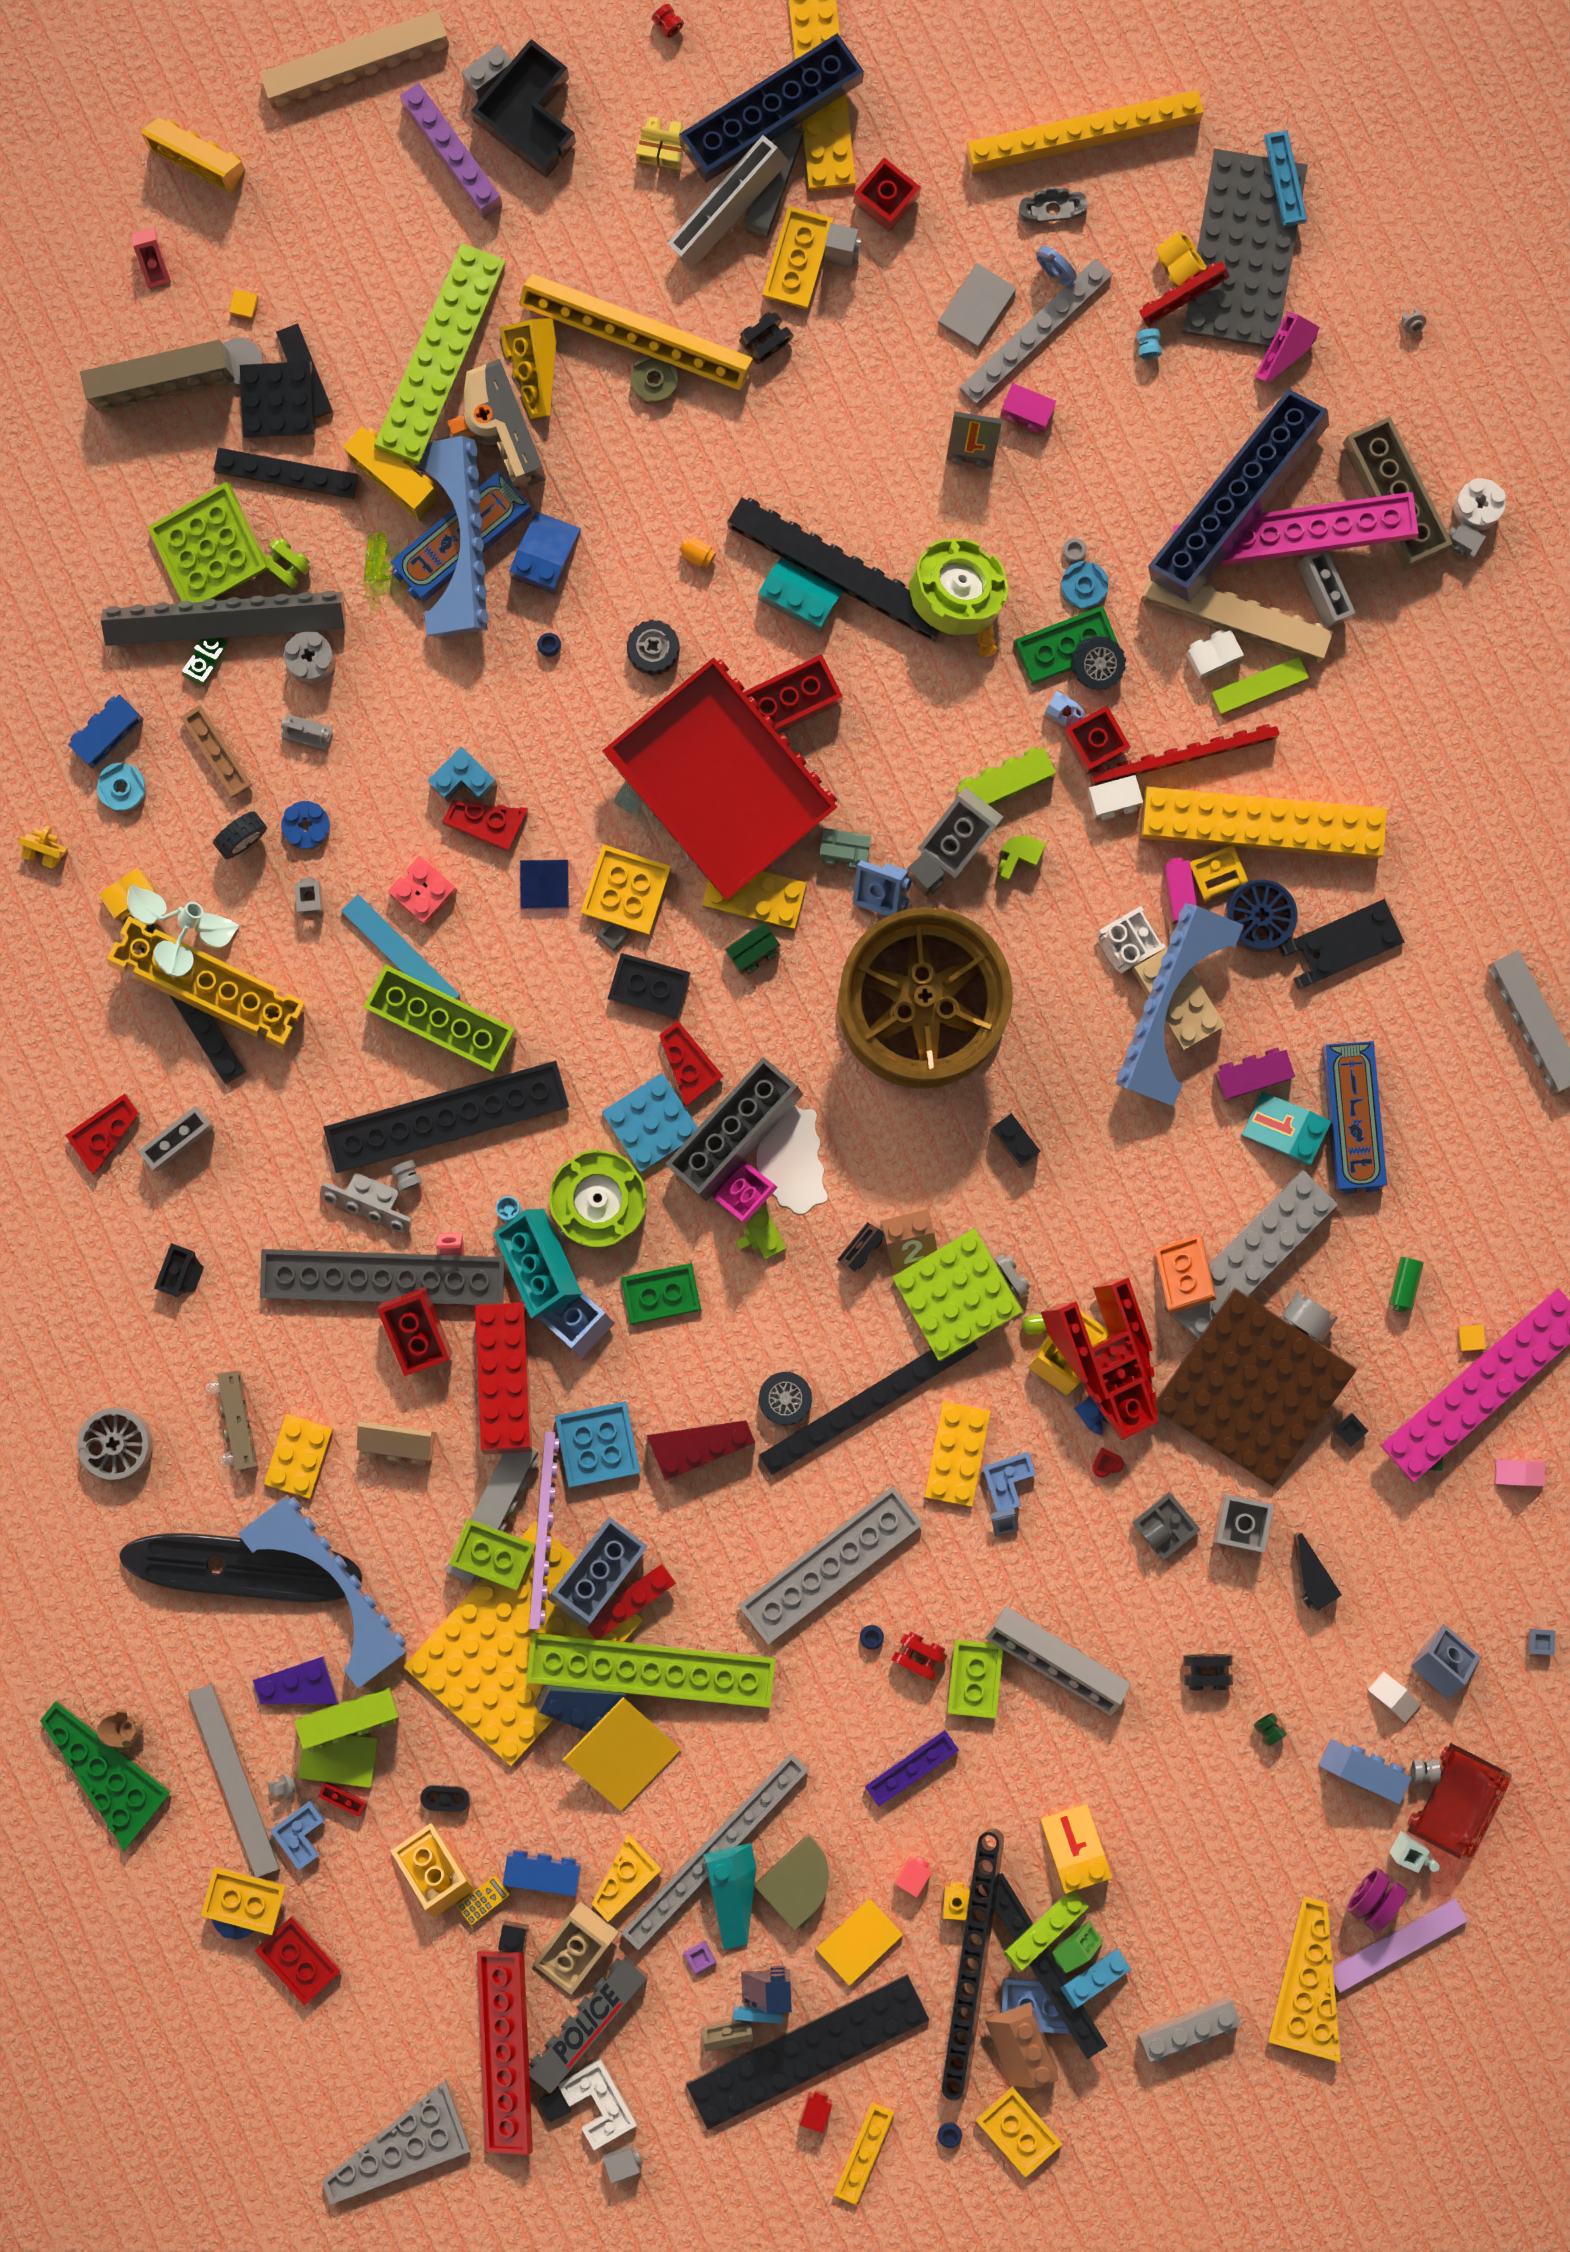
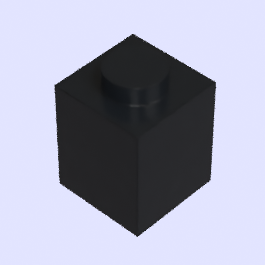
(513, 1937)

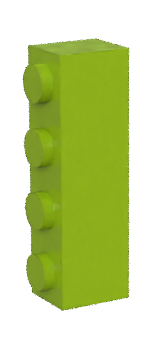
(1011, 778)

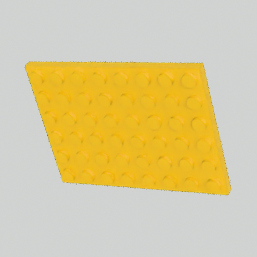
(482, 1655)

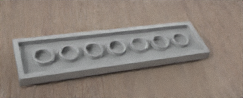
(830, 1565)

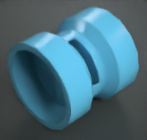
(1149, 343)
(506, 1206)

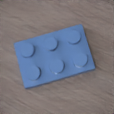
(1023, 1991)

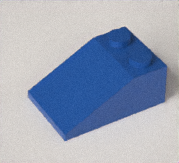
(544, 552)

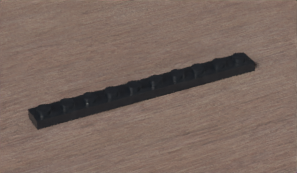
(858, 1408)

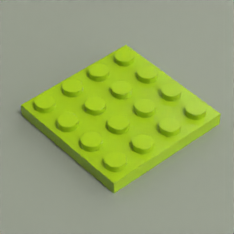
(208, 546)
(957, 1294)

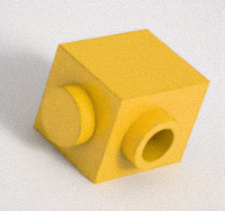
(955, 1901)

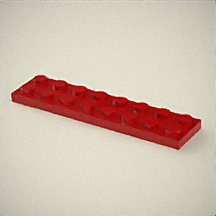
(504, 2052)

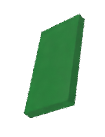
(1051, 648)

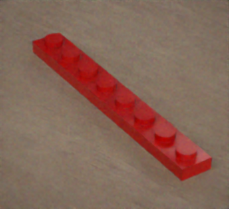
(1193, 752)

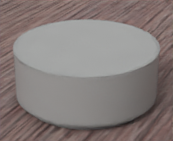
(1074, 550)

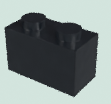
(1015, 1140)

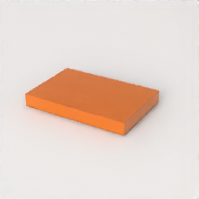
(1185, 1274)

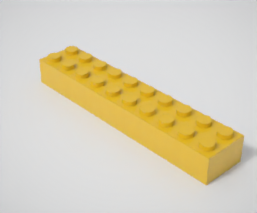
(1263, 823)

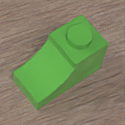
(1077, 1948)

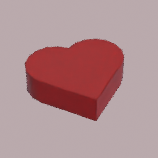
(1107, 1462)

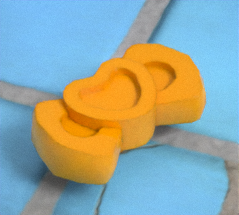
(987, 642)

